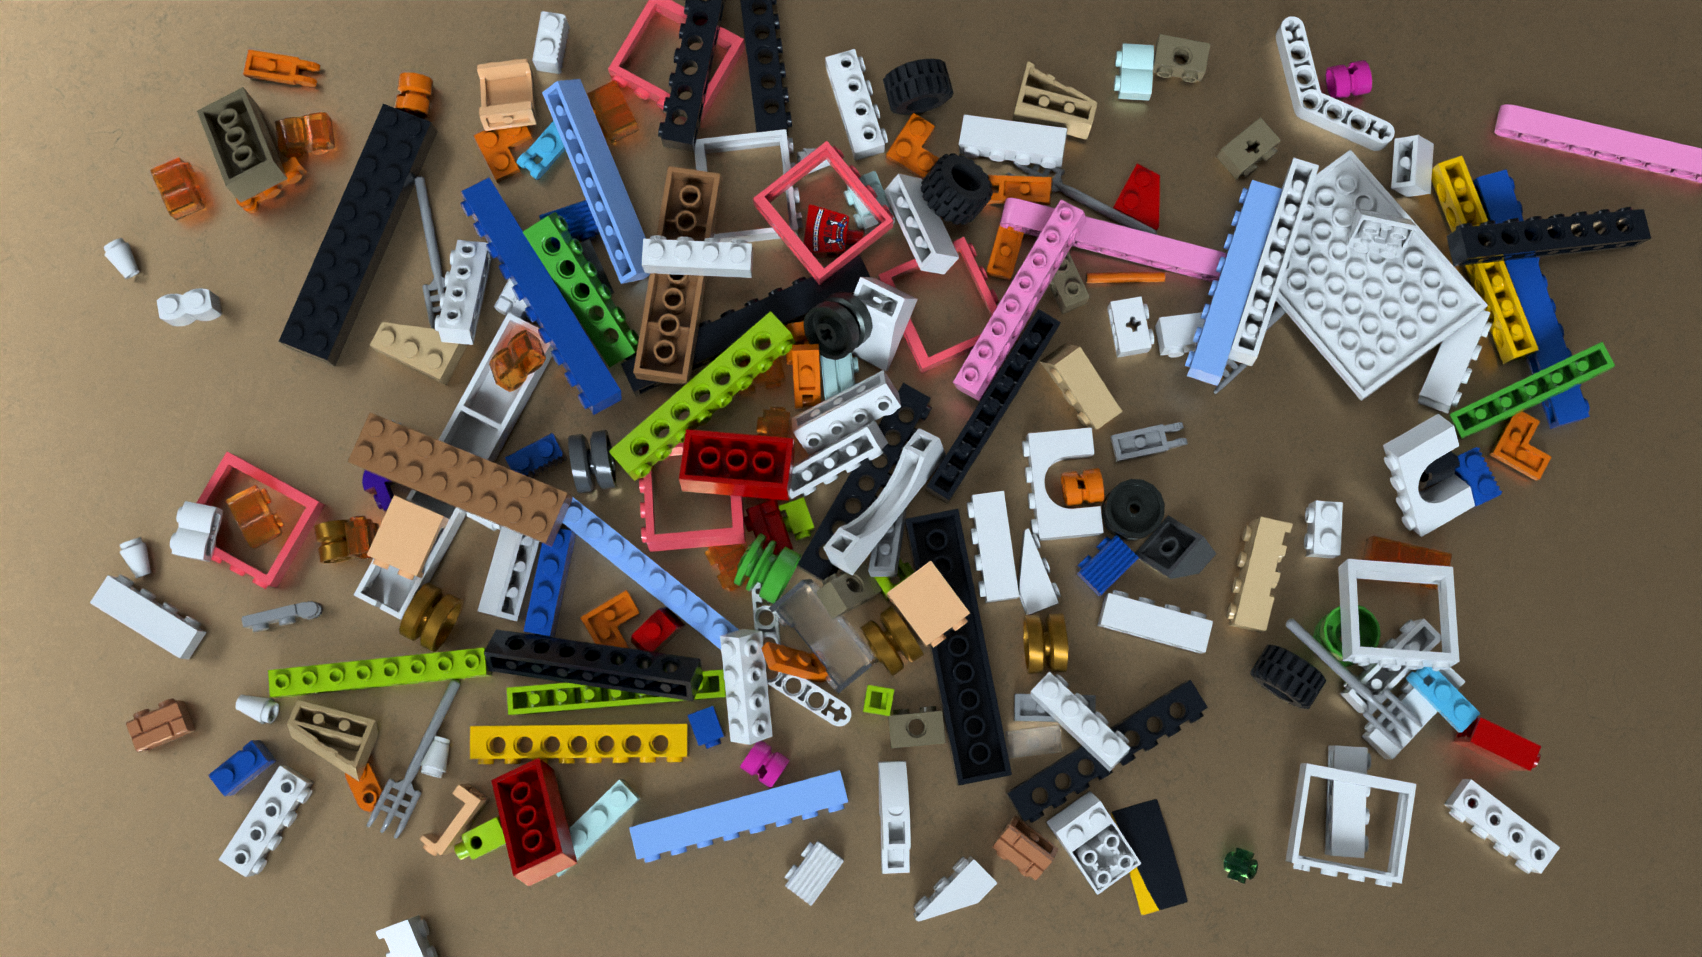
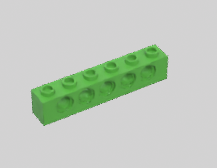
(569, 282)
(1532, 390)

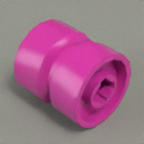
(1352, 79)
(764, 763)

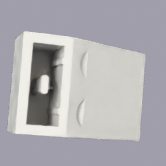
(1379, 233)
(890, 316)
(1093, 842)
(960, 890)

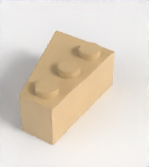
(1053, 104)
(418, 349)
(1081, 385)
(334, 735)

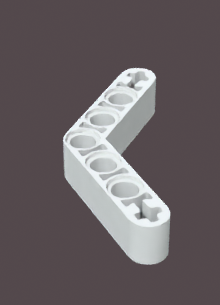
(1320, 101)
(781, 680)

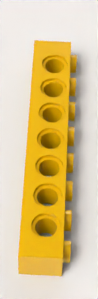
(1489, 280)
(484, 736)

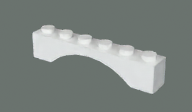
(858, 538)

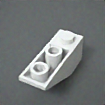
(1034, 585)

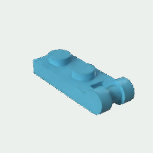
(547, 147)
(1444, 698)

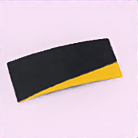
(1157, 878)

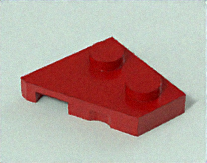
(1141, 197)

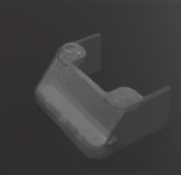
(831, 640)

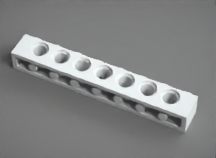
(1273, 261)

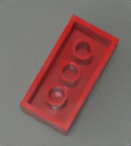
(737, 464)
(533, 822)

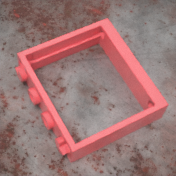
(675, 12)
(851, 178)
(914, 343)
(297, 536)
(688, 539)

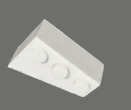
(408, 939)

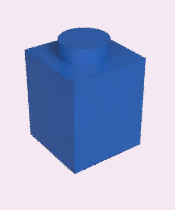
(707, 727)

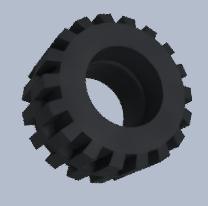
(918, 86)
(956, 189)
(1288, 676)

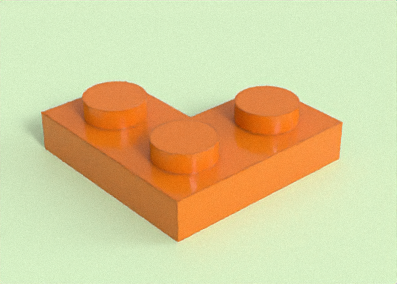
(908, 147)
(496, 149)
(1514, 449)
(605, 619)

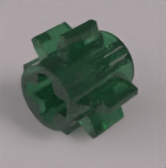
(1240, 865)

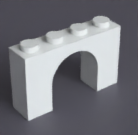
(1408, 458)
(1050, 519)

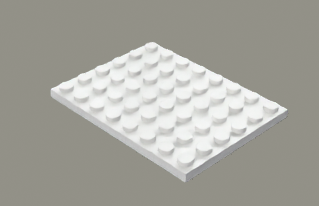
(1361, 308)

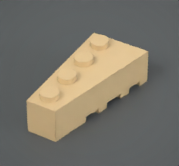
(1258, 573)

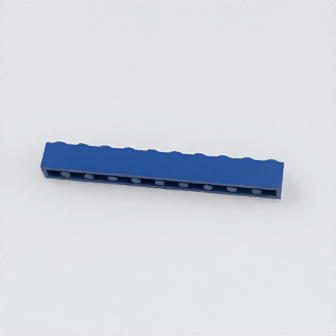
(1500, 204)
(541, 296)

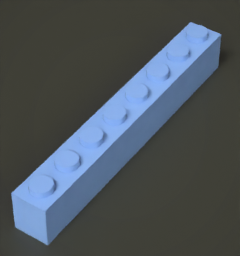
(598, 177)
(1234, 282)
(647, 573)
(737, 815)

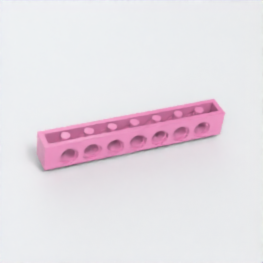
(1020, 300)

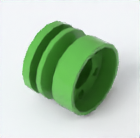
(767, 568)
(1329, 631)

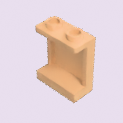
(506, 94)
(406, 537)
(929, 604)
(474, 804)

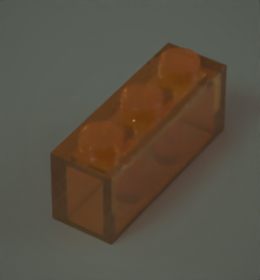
(1394, 551)

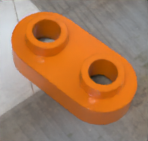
(368, 784)

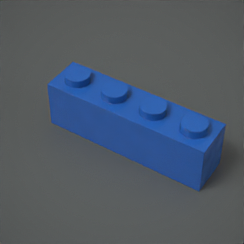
(550, 585)

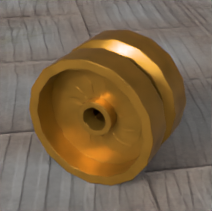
(430, 617)
(894, 639)
(1048, 643)

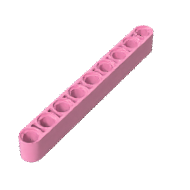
(1599, 142)
(1120, 241)

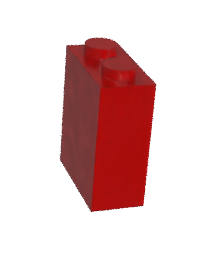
(1499, 745)

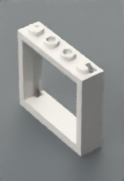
(750, 141)
(1400, 572)
(1400, 832)

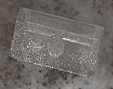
(1033, 741)

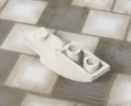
(894, 817)

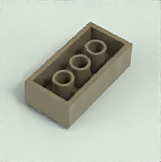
(242, 145)

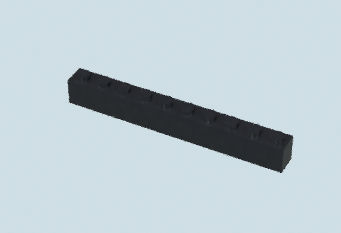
(787, 305)

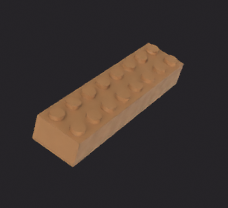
(673, 300)
(460, 479)

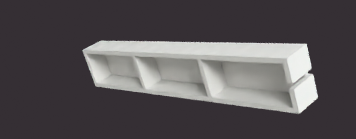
(478, 427)

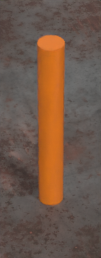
(1125, 277)

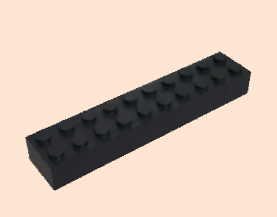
(358, 235)
(962, 658)

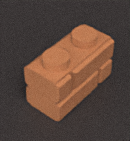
(160, 726)
(1025, 848)

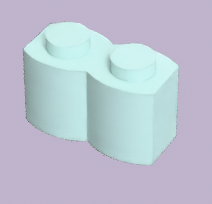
(1134, 72)

